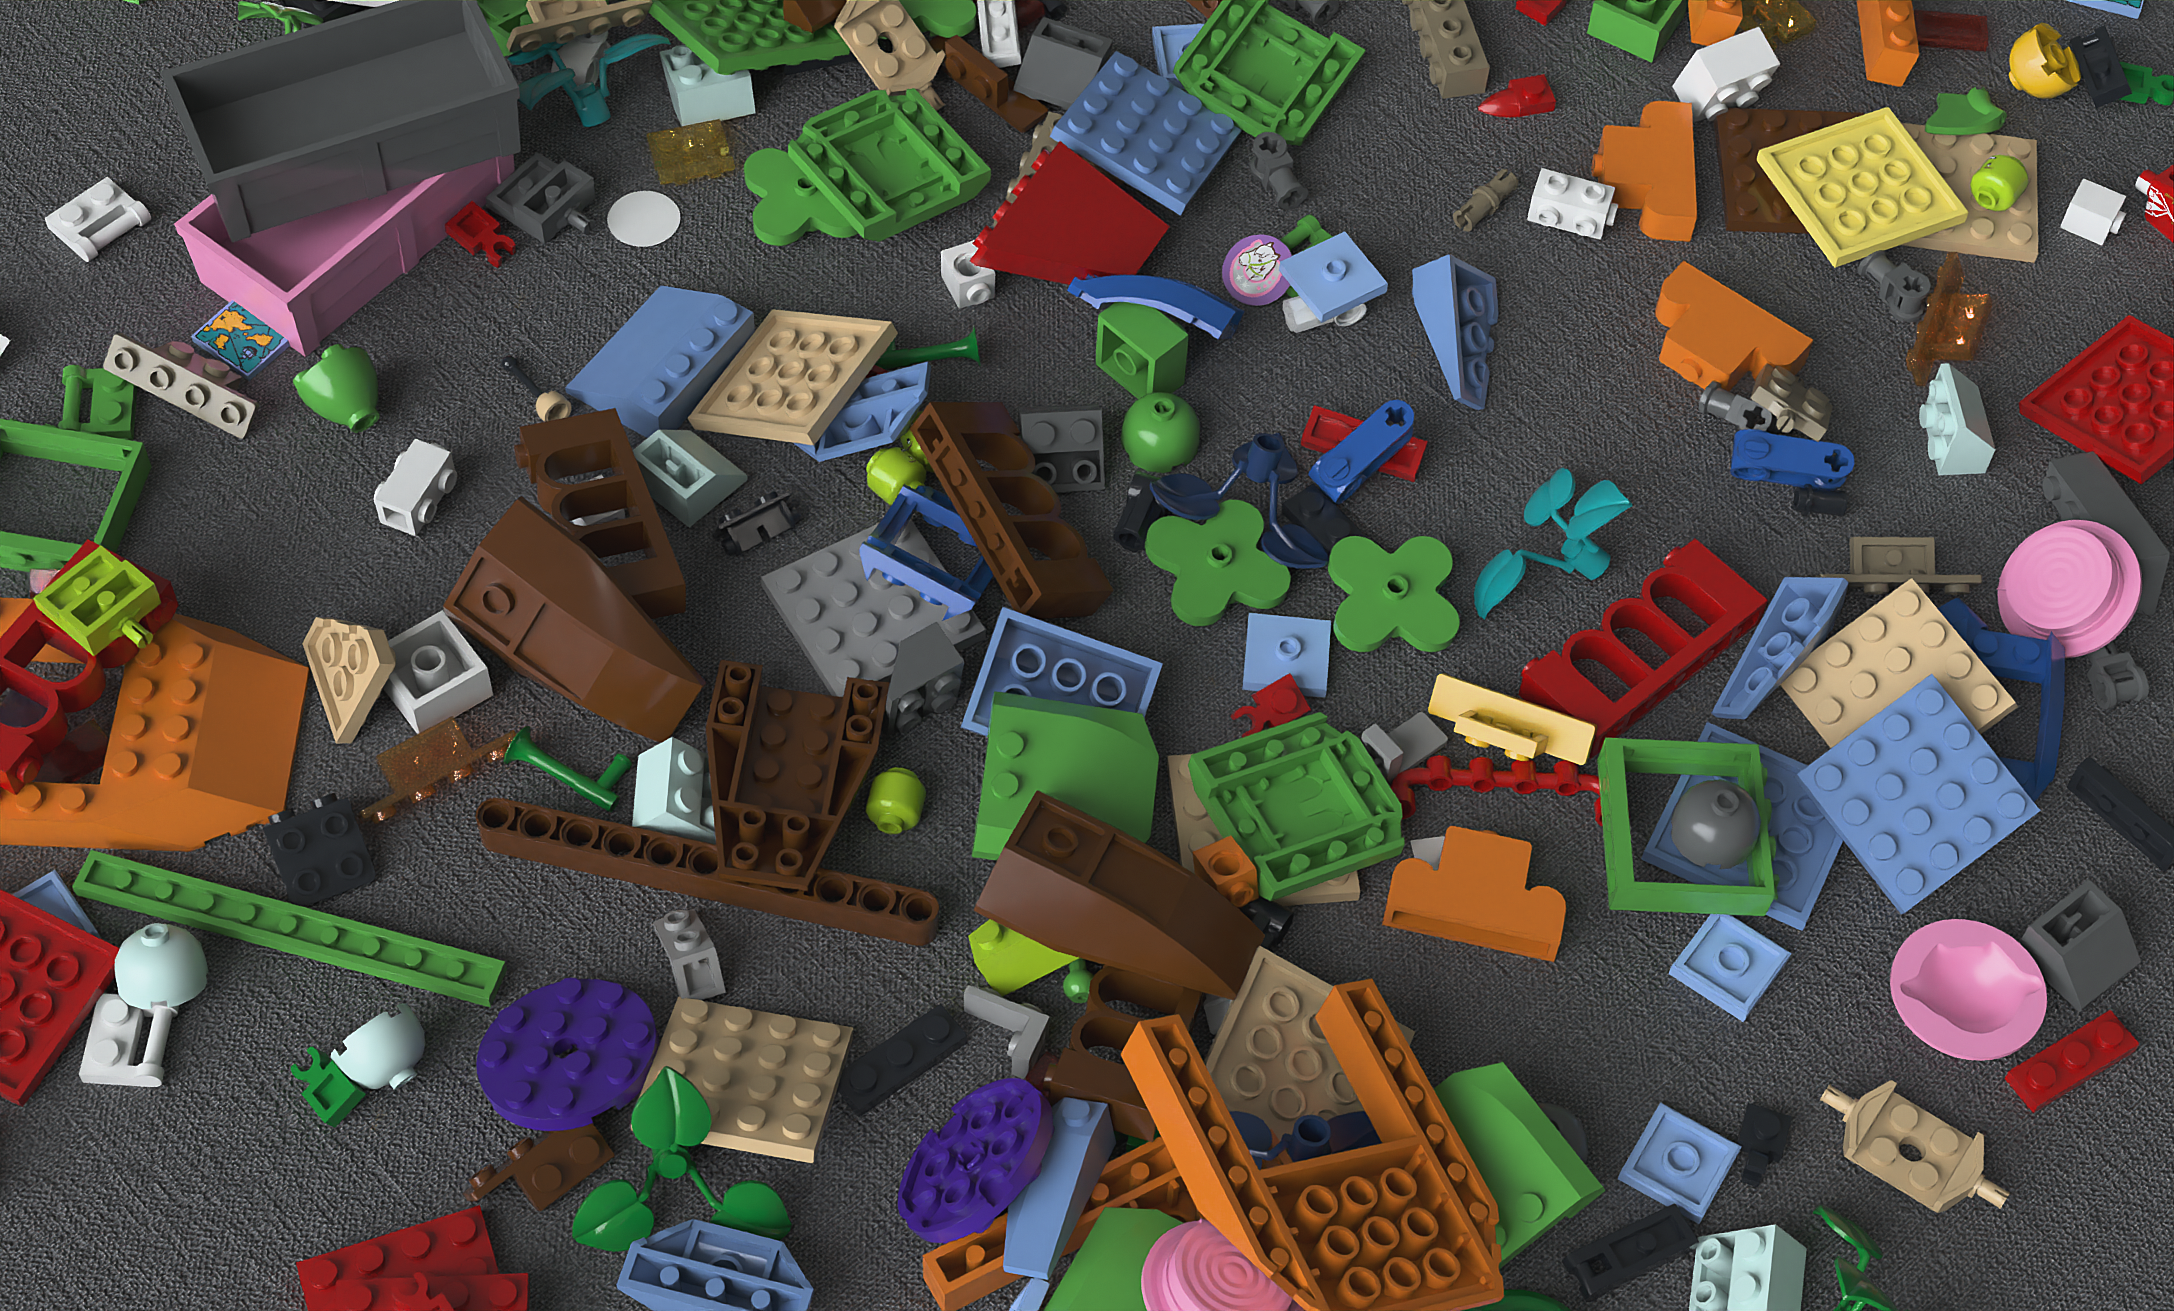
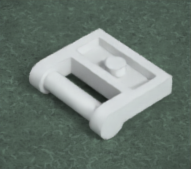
(96, 218)
(115, 1039)

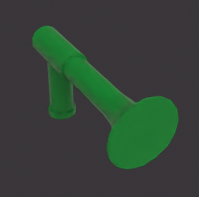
(963, 348)
(598, 791)

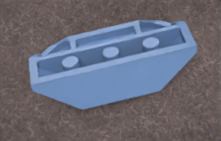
(875, 413)
(713, 1270)

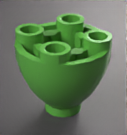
(342, 387)

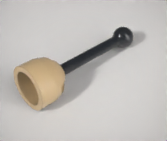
(548, 405)

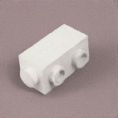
(1572, 204)
(415, 487)

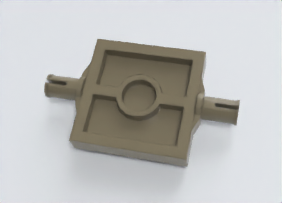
(1791, 402)

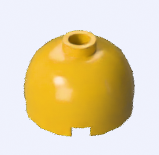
(2041, 64)

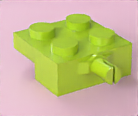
(100, 601)

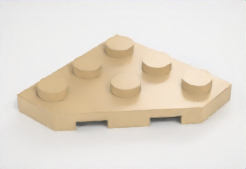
(349, 671)

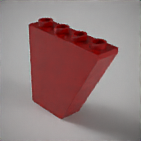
(1068, 224)

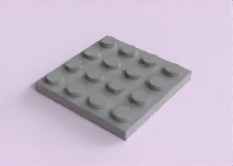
(856, 623)

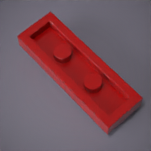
(1328, 428)
(2071, 1061)

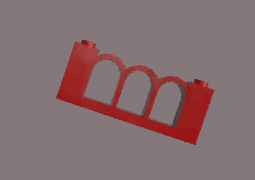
(1689, 576)
(23, 746)

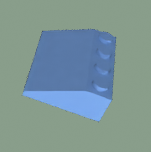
(664, 358)
(1057, 665)

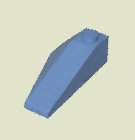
(1457, 313)
(1788, 632)
(1051, 1205)

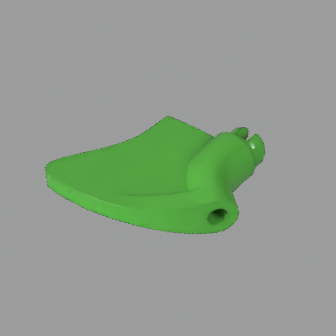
(1965, 114)

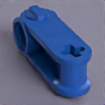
(1363, 451)
(1789, 460)

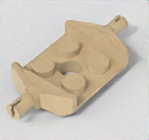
(912, 59)
(1949, 1162)

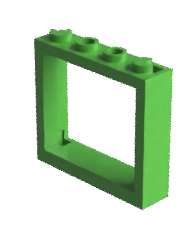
(79, 448)
(1683, 758)

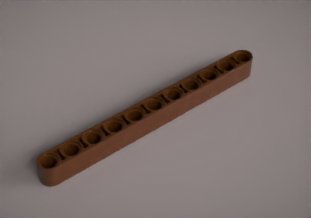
(691, 857)

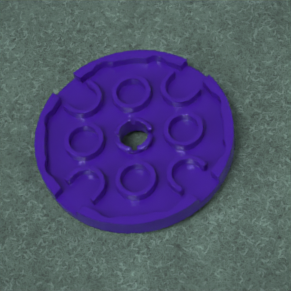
(552, 1093)
(976, 1161)

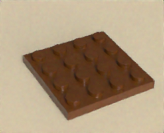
(1748, 194)

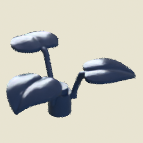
(1262, 461)
(1310, 1136)

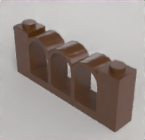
(952, 440)
(588, 445)
(1103, 1081)

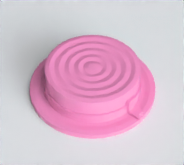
(2071, 582)
(1968, 989)
(1203, 1271)

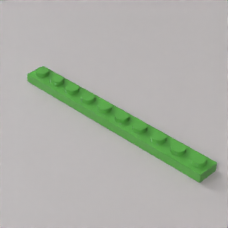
(290, 928)

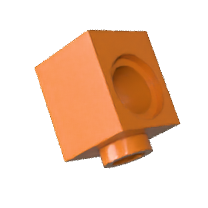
(1227, 871)

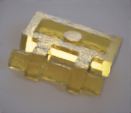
(1780, 17)
(690, 152)

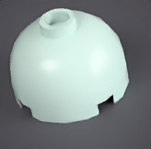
(160, 966)
(383, 1050)

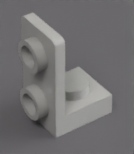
(1403, 746)
(690, 955)
(1026, 1020)

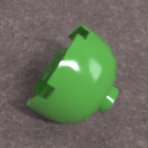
(1160, 432)

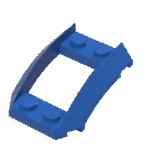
(1167, 294)
(904, 568)
(2034, 662)

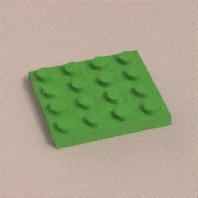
(744, 34)

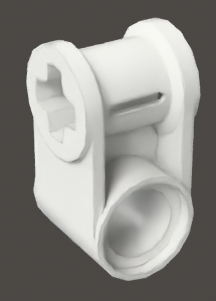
(583, 56)

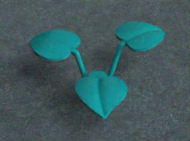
(586, 97)
(1592, 511)

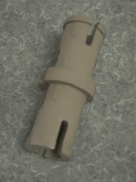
(1485, 200)

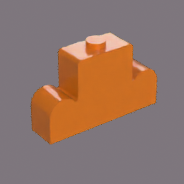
(1653, 169)
(1721, 333)
(1478, 896)

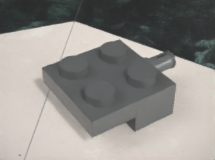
(544, 197)

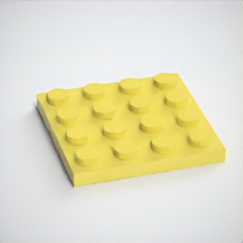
(1861, 186)

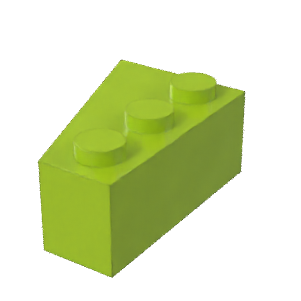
(1012, 959)

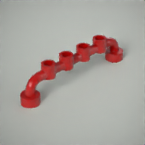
(1483, 778)

